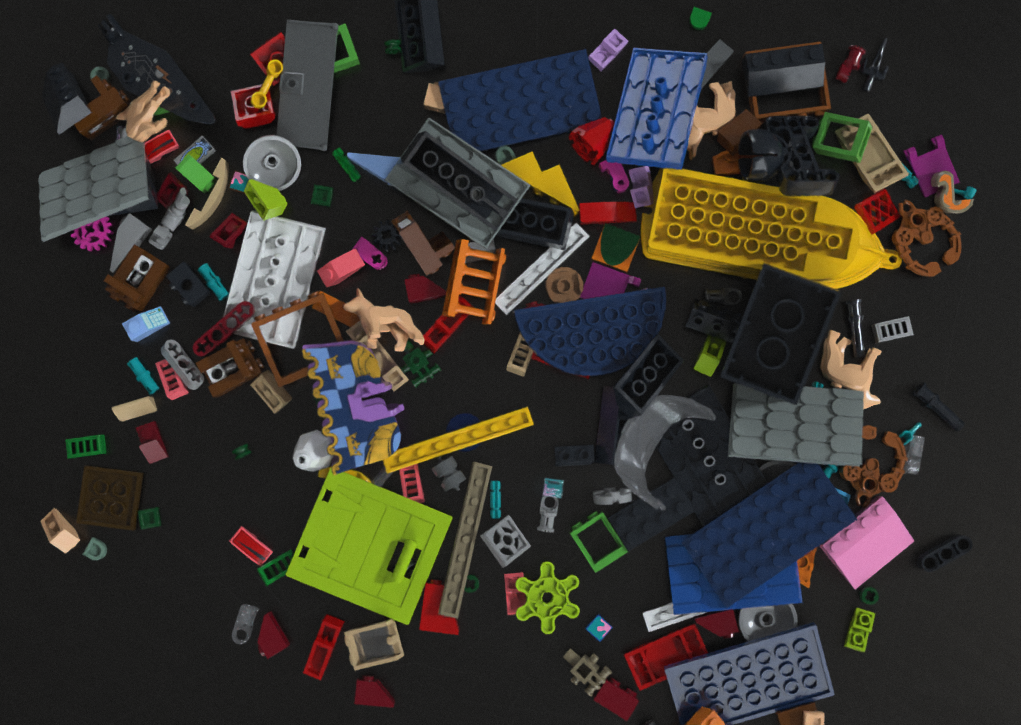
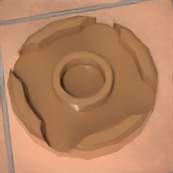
(564, 285)

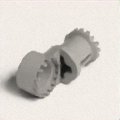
(549, 512)

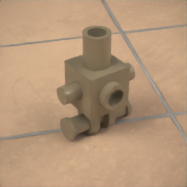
(584, 669)

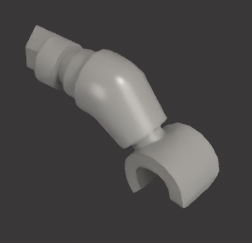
(170, 221)

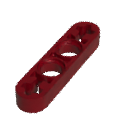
(225, 330)

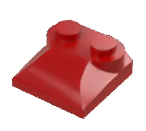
(270, 50)
(246, 114)

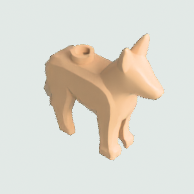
(141, 111)
(712, 120)
(384, 319)
(848, 375)

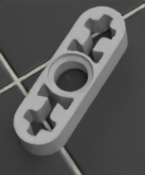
(182, 372)

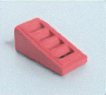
(170, 393)
(420, 498)

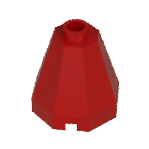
(592, 139)

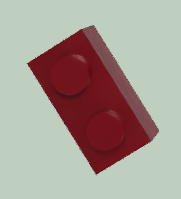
(616, 699)

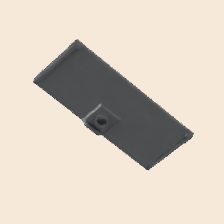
(307, 83)

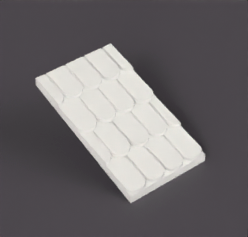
(271, 272)

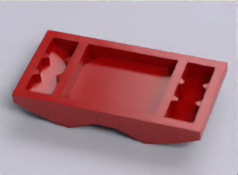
(649, 658)

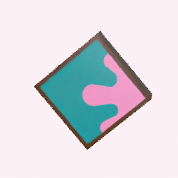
(238, 182)

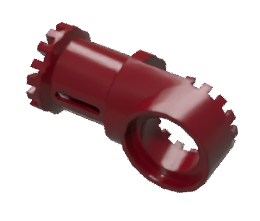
(851, 63)

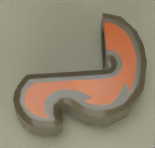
(945, 194)

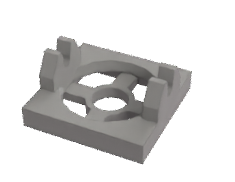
(522, 543)

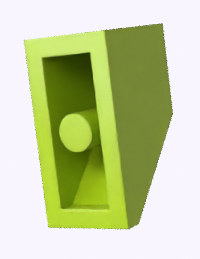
(265, 199)
(710, 355)

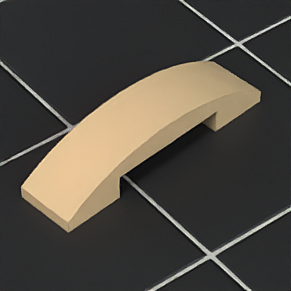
(199, 217)
(388, 368)

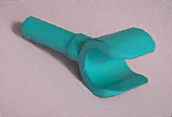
(967, 194)
(908, 435)

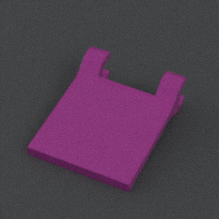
(929, 164)
(606, 281)

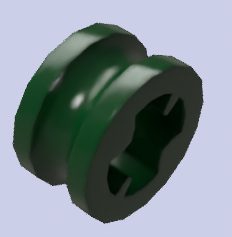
(393, 46)
(241, 451)
(470, 589)
(875, 597)

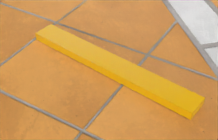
(458, 439)

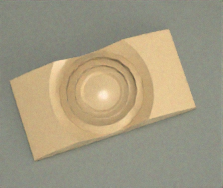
(879, 162)

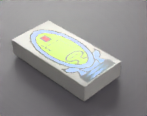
(199, 150)

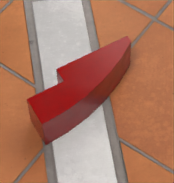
(607, 212)
(444, 328)
(323, 647)

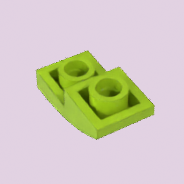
(859, 629)

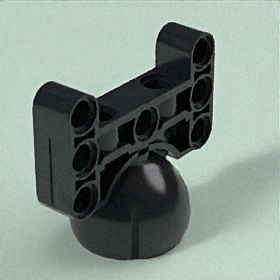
(786, 153)

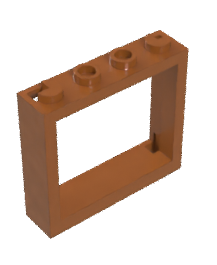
(818, 111)
(280, 312)

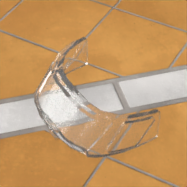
(644, 433)

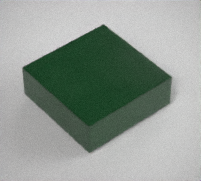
(322, 195)
(149, 518)

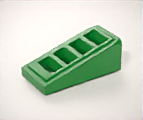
(100, 442)
(263, 575)

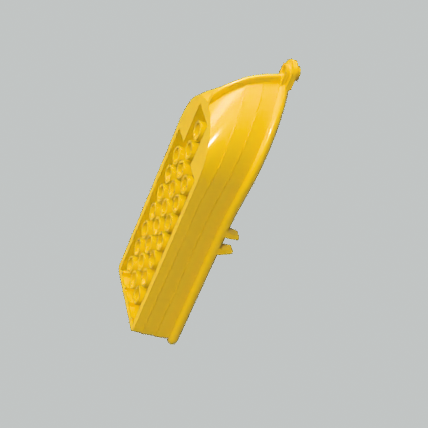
(742, 224)

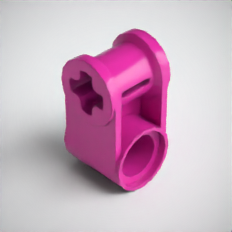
(368, 253)

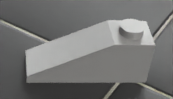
(129, 232)

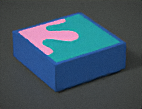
(598, 627)

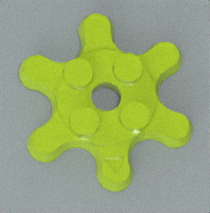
(556, 606)

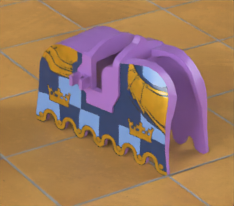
(359, 429)

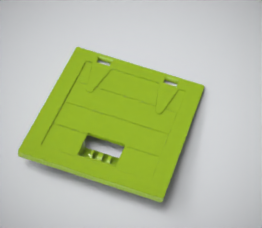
(355, 540)

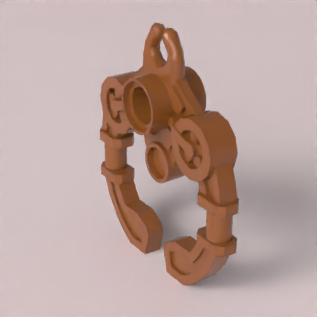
(922, 232)
(870, 469)

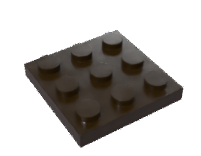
(109, 498)

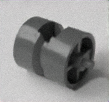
(447, 472)

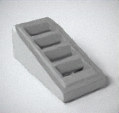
(877, 332)

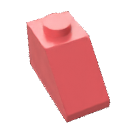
(340, 268)

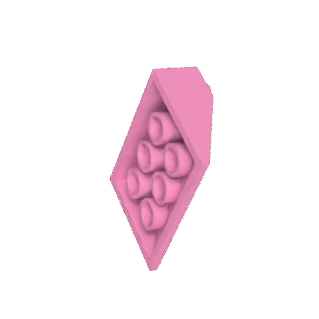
(867, 542)

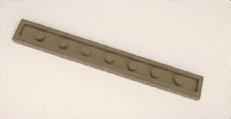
(465, 540)

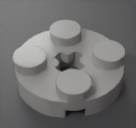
(610, 495)

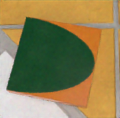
(616, 247)

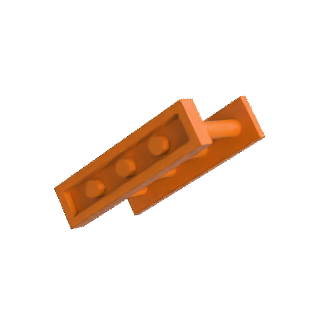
(455, 287)

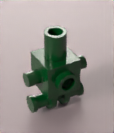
(416, 361)

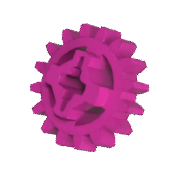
(88, 237)

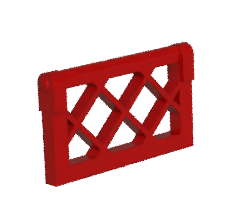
(866, 214)

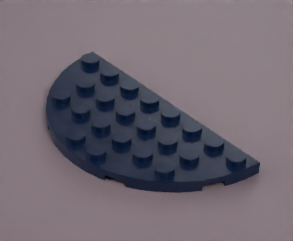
(593, 333)

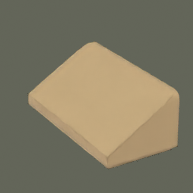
(270, 392)
(135, 408)

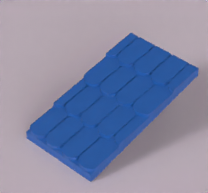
(657, 108)
(694, 593)

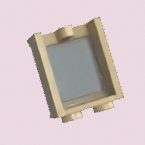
(374, 644)

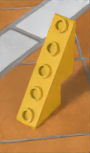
(548, 183)

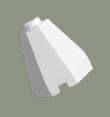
(311, 451)

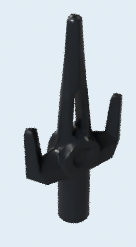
(873, 72)

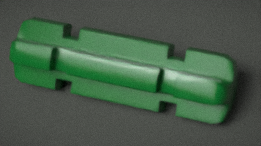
(346, 164)

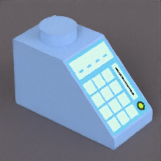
(145, 324)

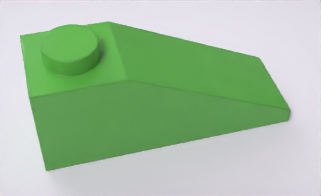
(196, 174)

